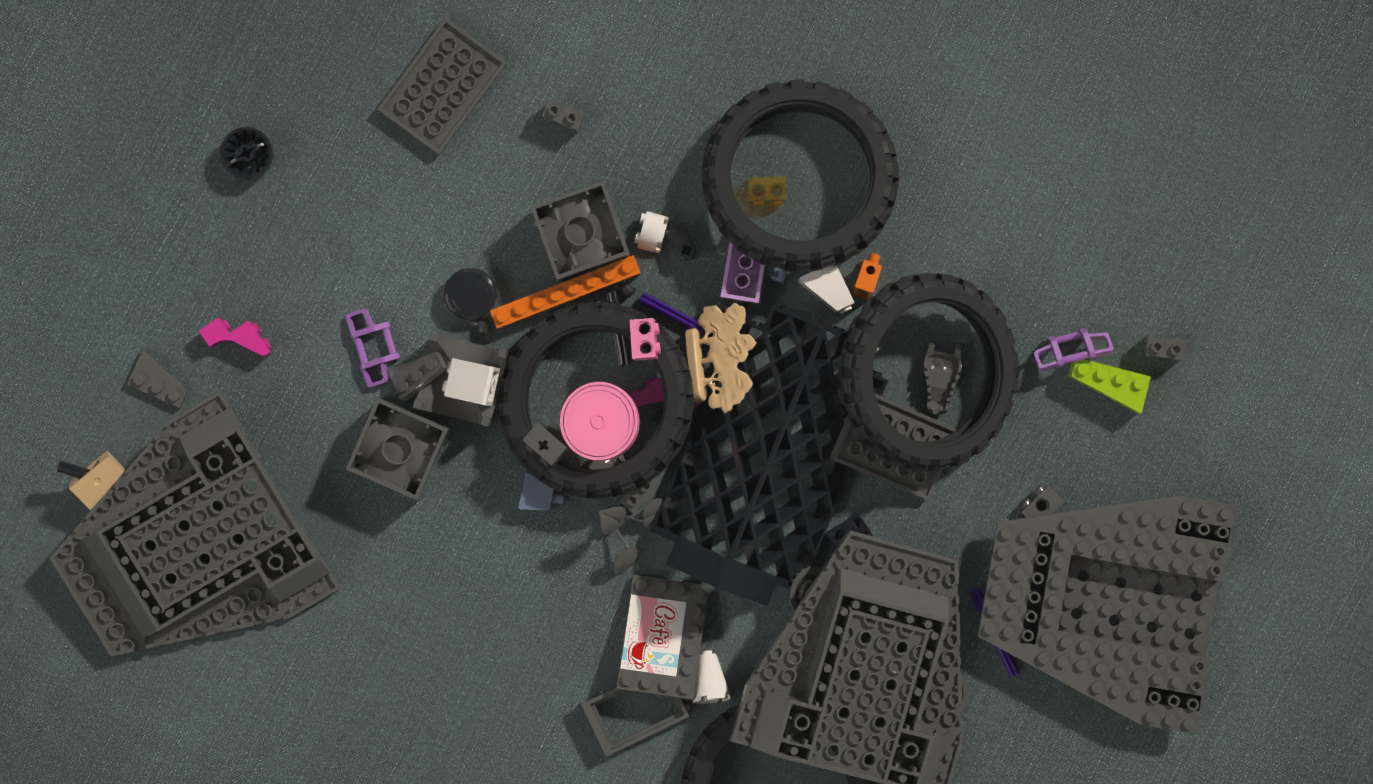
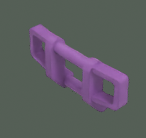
(1081, 334)
(356, 336)

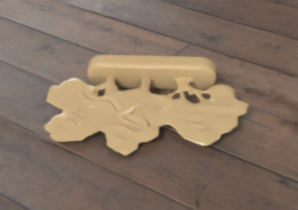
(725, 352)

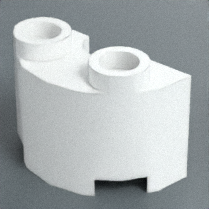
(652, 232)

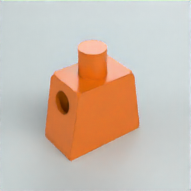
(866, 283)

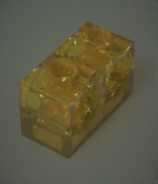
(767, 184)

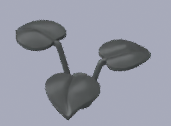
(613, 517)

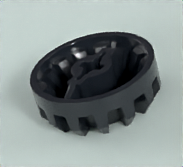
(232, 161)

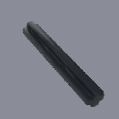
(620, 341)

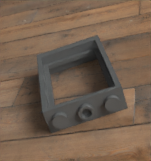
(602, 734)

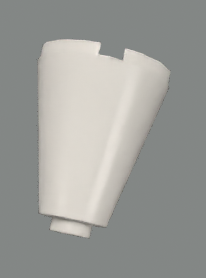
(710, 680)

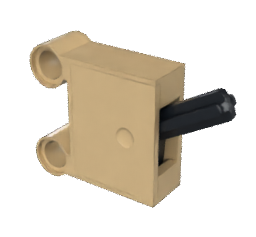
(95, 480)

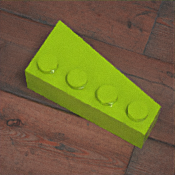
(1115, 383)

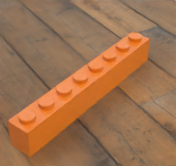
(565, 292)

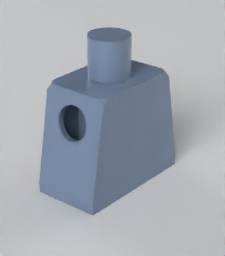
(538, 495)

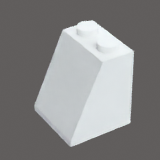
(828, 288)
(471, 382)

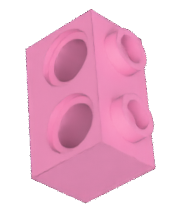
(639, 340)

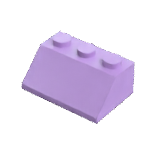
(742, 277)

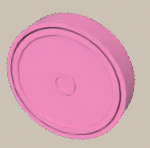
(599, 421)

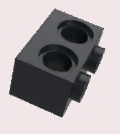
(853, 523)

